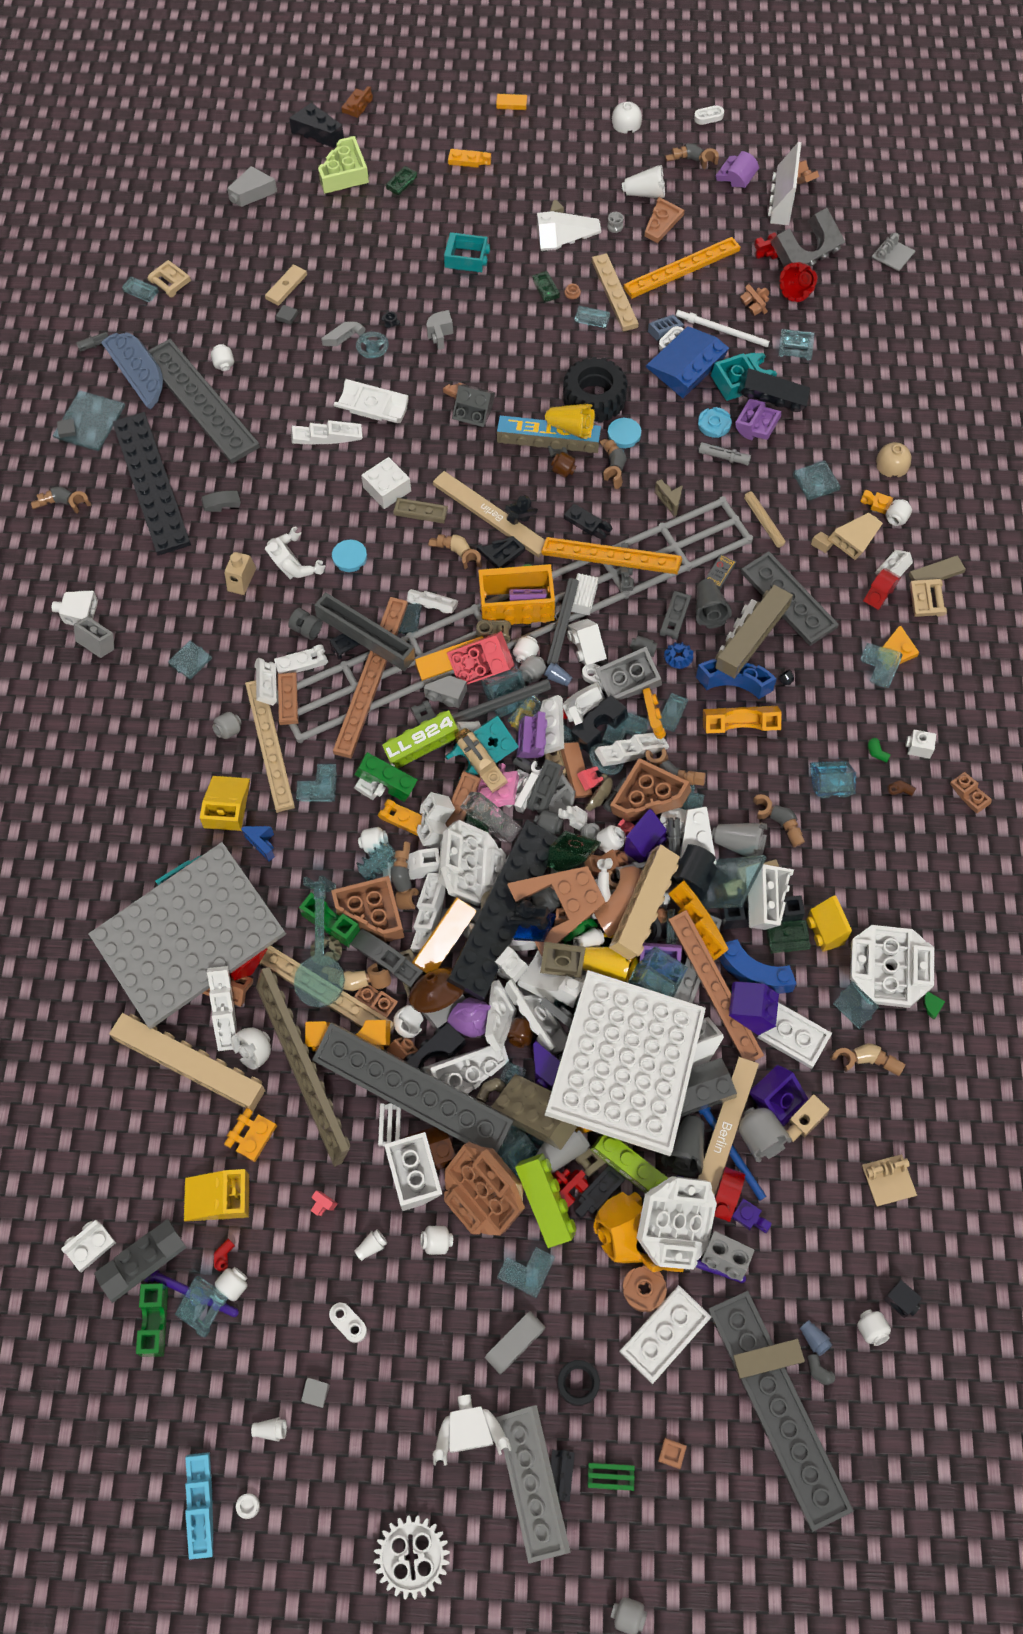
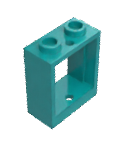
(468, 242)

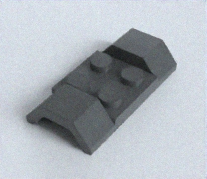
(139, 1260)

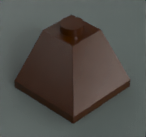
(440, 1147)

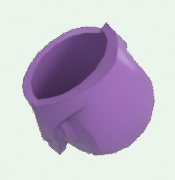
(469, 1017)

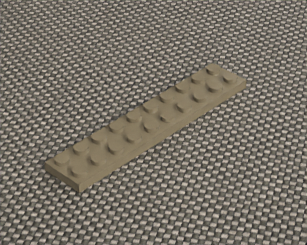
(302, 1067)

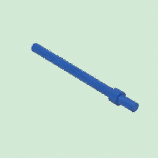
(736, 1158)

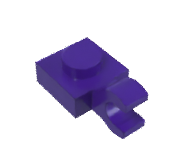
(748, 1215)

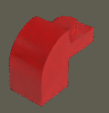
(881, 588)
(728, 1193)

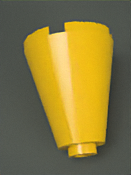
(572, 419)
(605, 962)

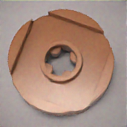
(649, 1301)

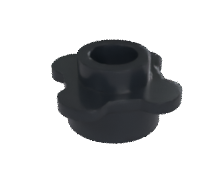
(390, 319)

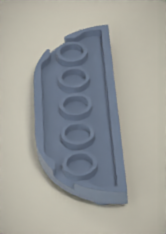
(136, 365)

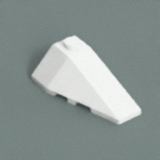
(562, 228)

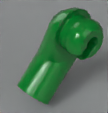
(876, 751)

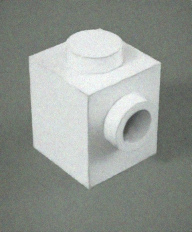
(921, 744)

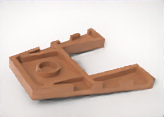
(576, 892)

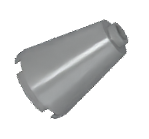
(741, 838)
(574, 1147)

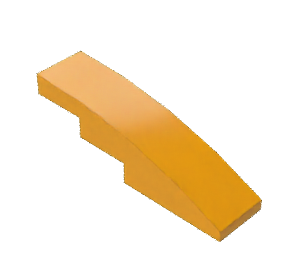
(710, 934)

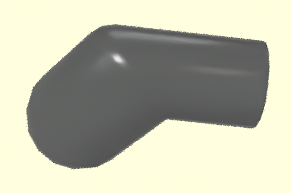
(819, 1373)

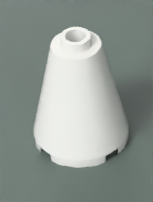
(646, 183)

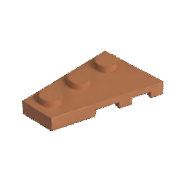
(663, 219)

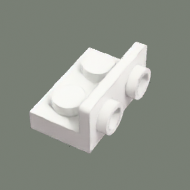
(88, 1245)

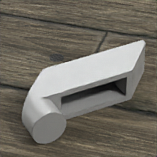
(342, 333)

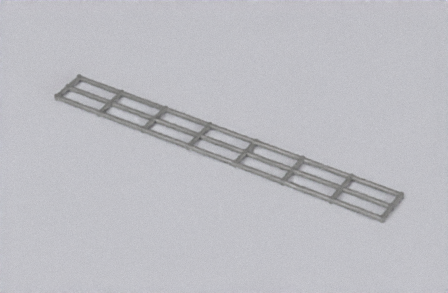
(476, 608)

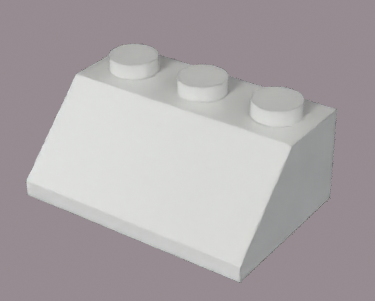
(413, 1171)

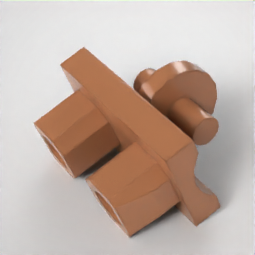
(757, 298)

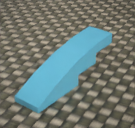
(199, 1506)

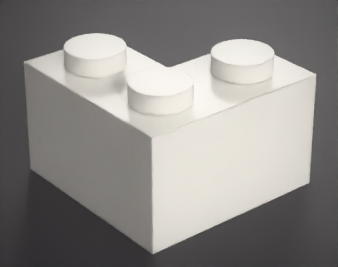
(588, 641)

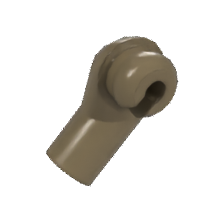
(489, 1086)

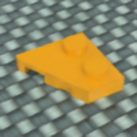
(901, 642)

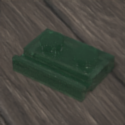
(789, 937)

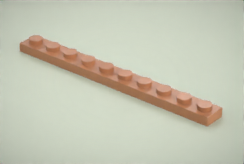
(368, 684)

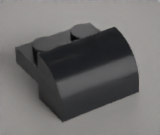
(696, 869)

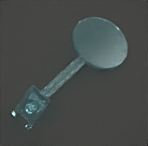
(320, 977)

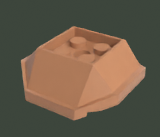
(483, 1190)

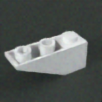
(419, 863)

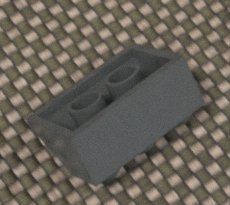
(708, 1086)

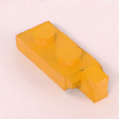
(468, 158)

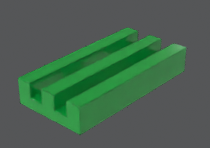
(630, 1477)

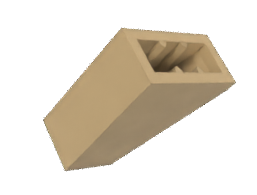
(856, 535)

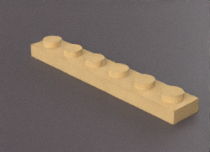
(614, 292)

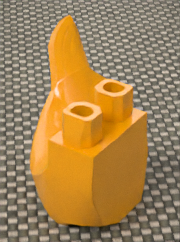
(618, 1228)

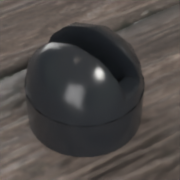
(786, 677)

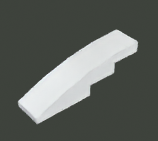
(331, 433)
(630, 749)
(430, 910)
(222, 1006)

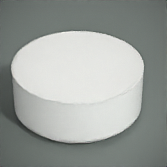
(247, 1506)

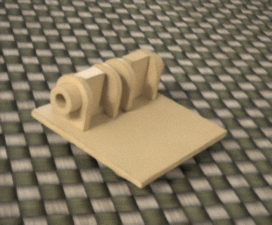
(889, 1180)

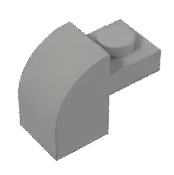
(439, 326)

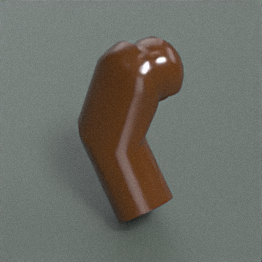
(899, 787)

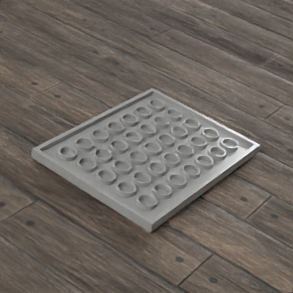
(181, 928)

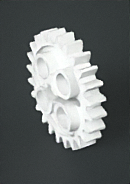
(390, 1559)

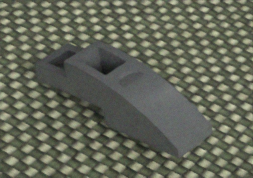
(386, 957)

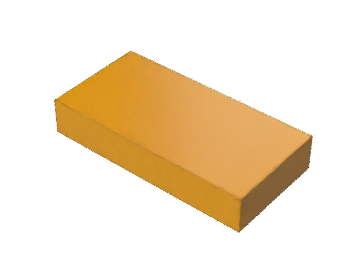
(511, 101)

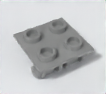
(893, 253)

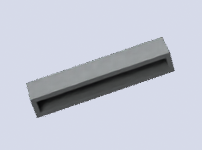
(365, 631)

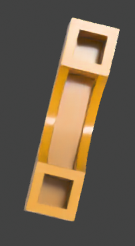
(723, 719)
(373, 1031)

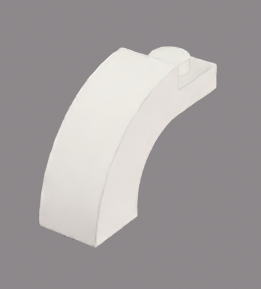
(582, 702)
(510, 965)

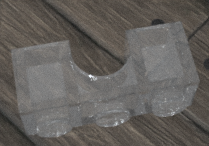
(484, 810)

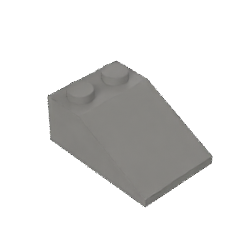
(629, 675)

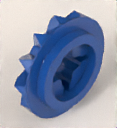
(678, 662)

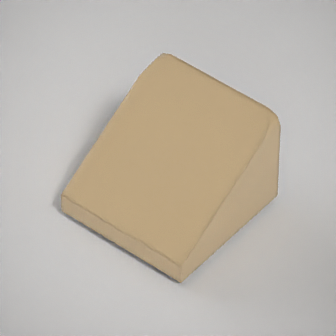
(821, 542)

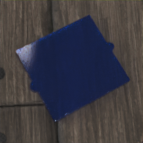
(533, 933)

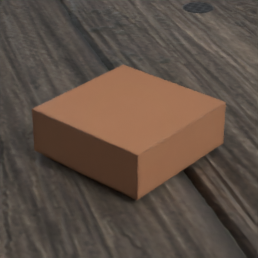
(672, 1453)

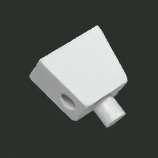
(76, 606)

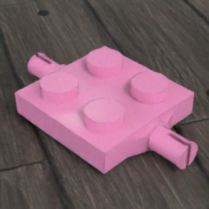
(507, 793)

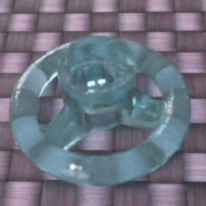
(372, 346)
(604, 769)

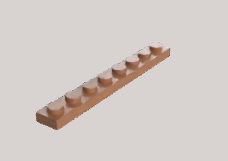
(714, 985)

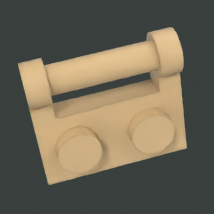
(172, 274)
(922, 598)

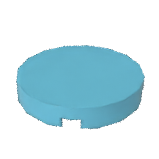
(714, 422)
(624, 432)
(349, 555)

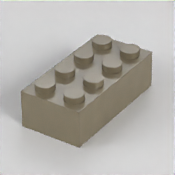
(527, 1105)

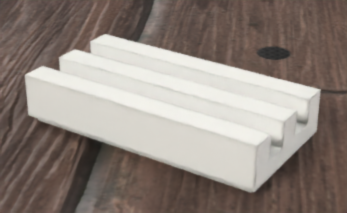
(390, 1107)

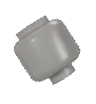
(532, 668)
(226, 725)
(629, 1616)

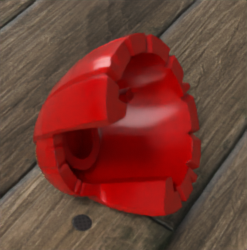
(797, 281)

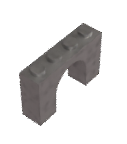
(828, 240)

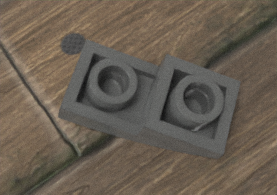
(215, 501)

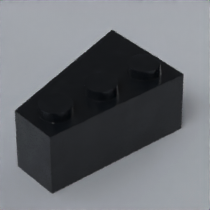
(316, 124)

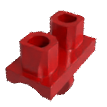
(765, 248)
(575, 1179)

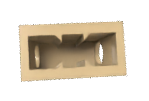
(241, 568)
(813, 1111)

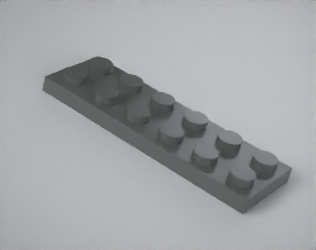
(805, 613)

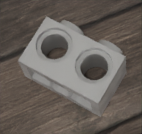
(729, 1252)

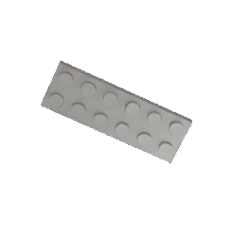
(533, 1486)

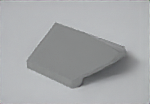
(563, 796)

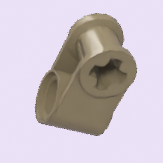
(493, 627)

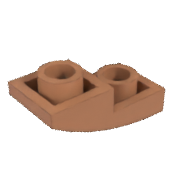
(969, 792)
(376, 1000)

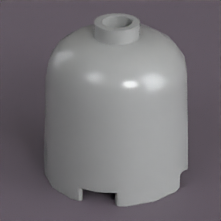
(763, 1133)

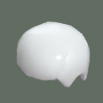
(407, 1022)

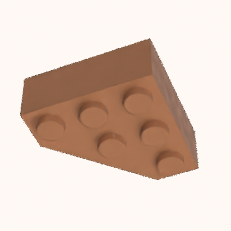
(648, 789)
(372, 907)

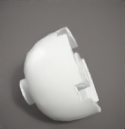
(626, 117)
(252, 1046)

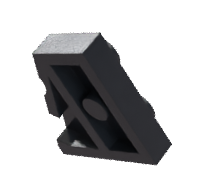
(502, 552)

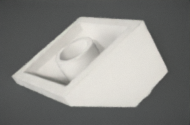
(708, 1042)

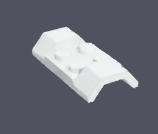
(373, 402)
(541, 1021)

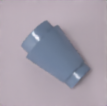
(557, 674)
(816, 1338)

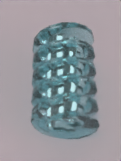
(376, 861)

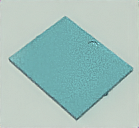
(92, 419)
(732, 881)

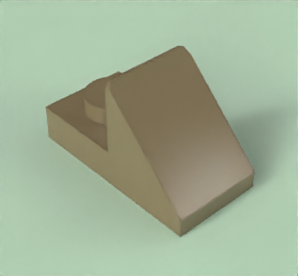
(669, 498)

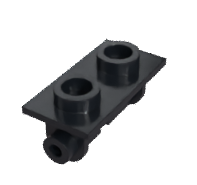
(562, 1470)

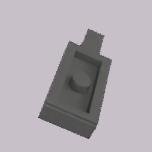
(627, 581)

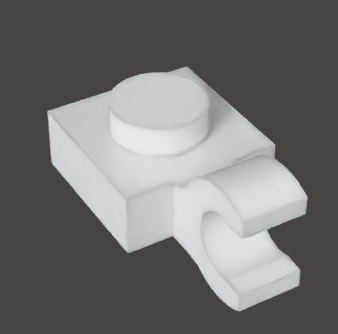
(576, 816)

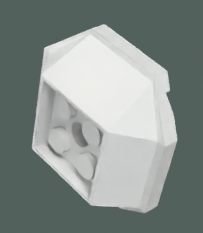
(468, 862)
(902, 950)
(677, 1222)

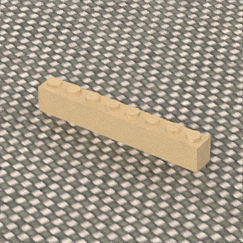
(188, 1062)

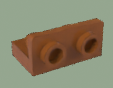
(357, 102)

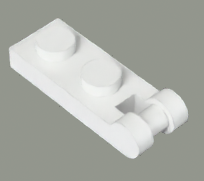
(301, 660)
(265, 681)

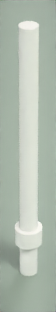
(693, 318)

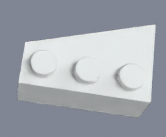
(768, 896)

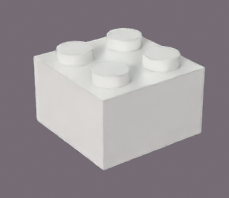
(386, 482)

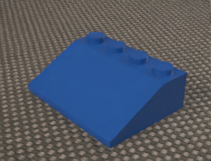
(687, 360)

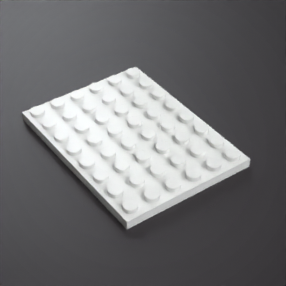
(627, 1063)

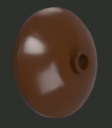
(433, 991)

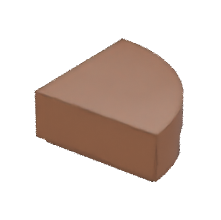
(451, 390)

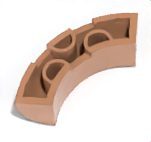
(612, 911)

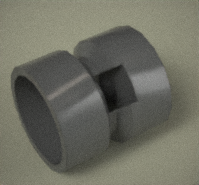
(304, 623)

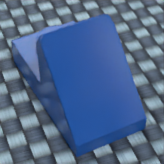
(258, 837)

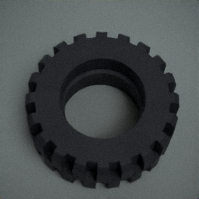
(596, 373)

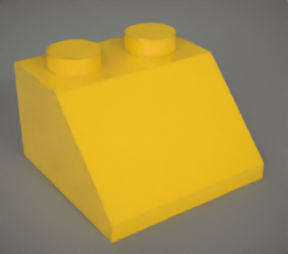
(829, 924)

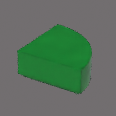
(932, 1004)

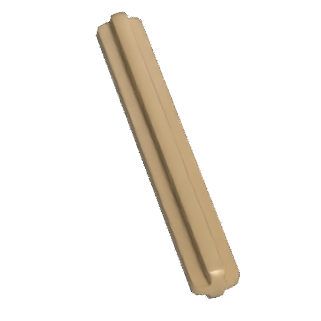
(764, 519)

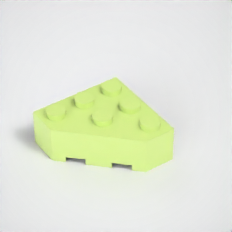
(343, 167)

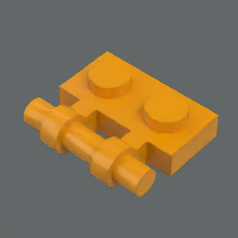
(256, 1137)

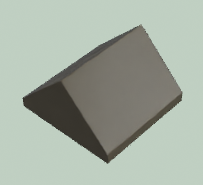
(562, 959)

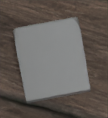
(315, 1392)

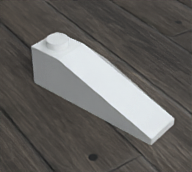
(469, 1069)

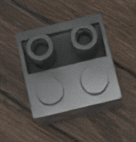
(473, 405)

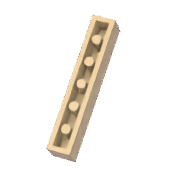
(644, 902)

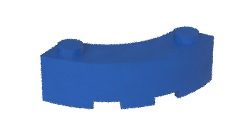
(751, 678)
(748, 970)

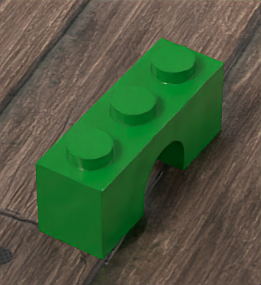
(397, 781)
(339, 927)
(154, 1313)

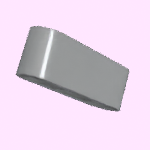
(515, 1342)

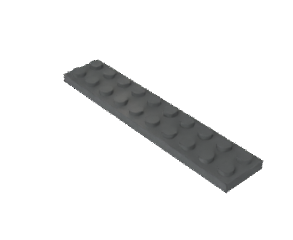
(203, 403)
(412, 1089)
(783, 1417)

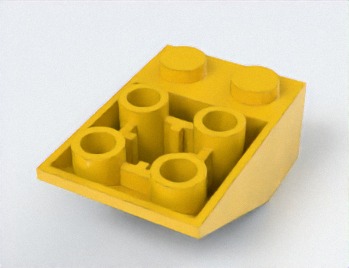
(225, 803)
(217, 1196)

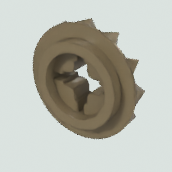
(334, 946)

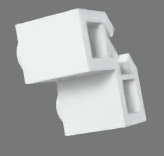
(435, 811)

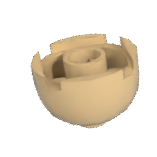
(893, 459)

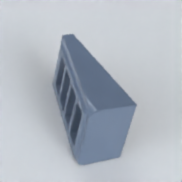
(653, 327)

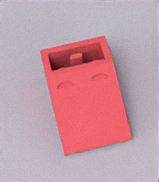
(481, 658)

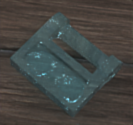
(796, 339)
(195, 1303)

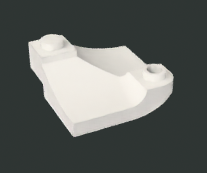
(550, 986)

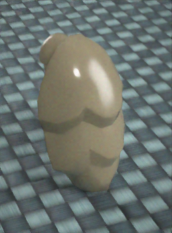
(600, 793)

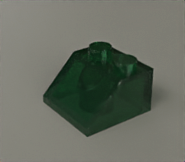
(570, 851)

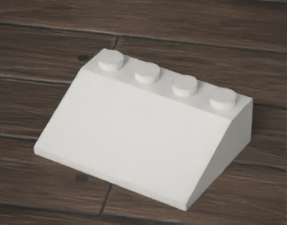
(784, 187)

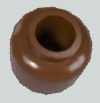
(563, 464)
(520, 1032)

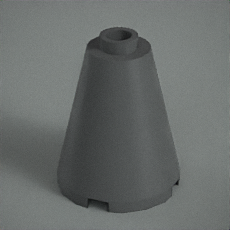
(711, 605)
(688, 1148)

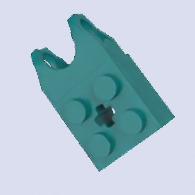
(729, 371)
(494, 730)

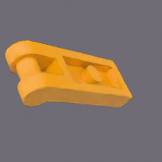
(654, 713)
(403, 818)

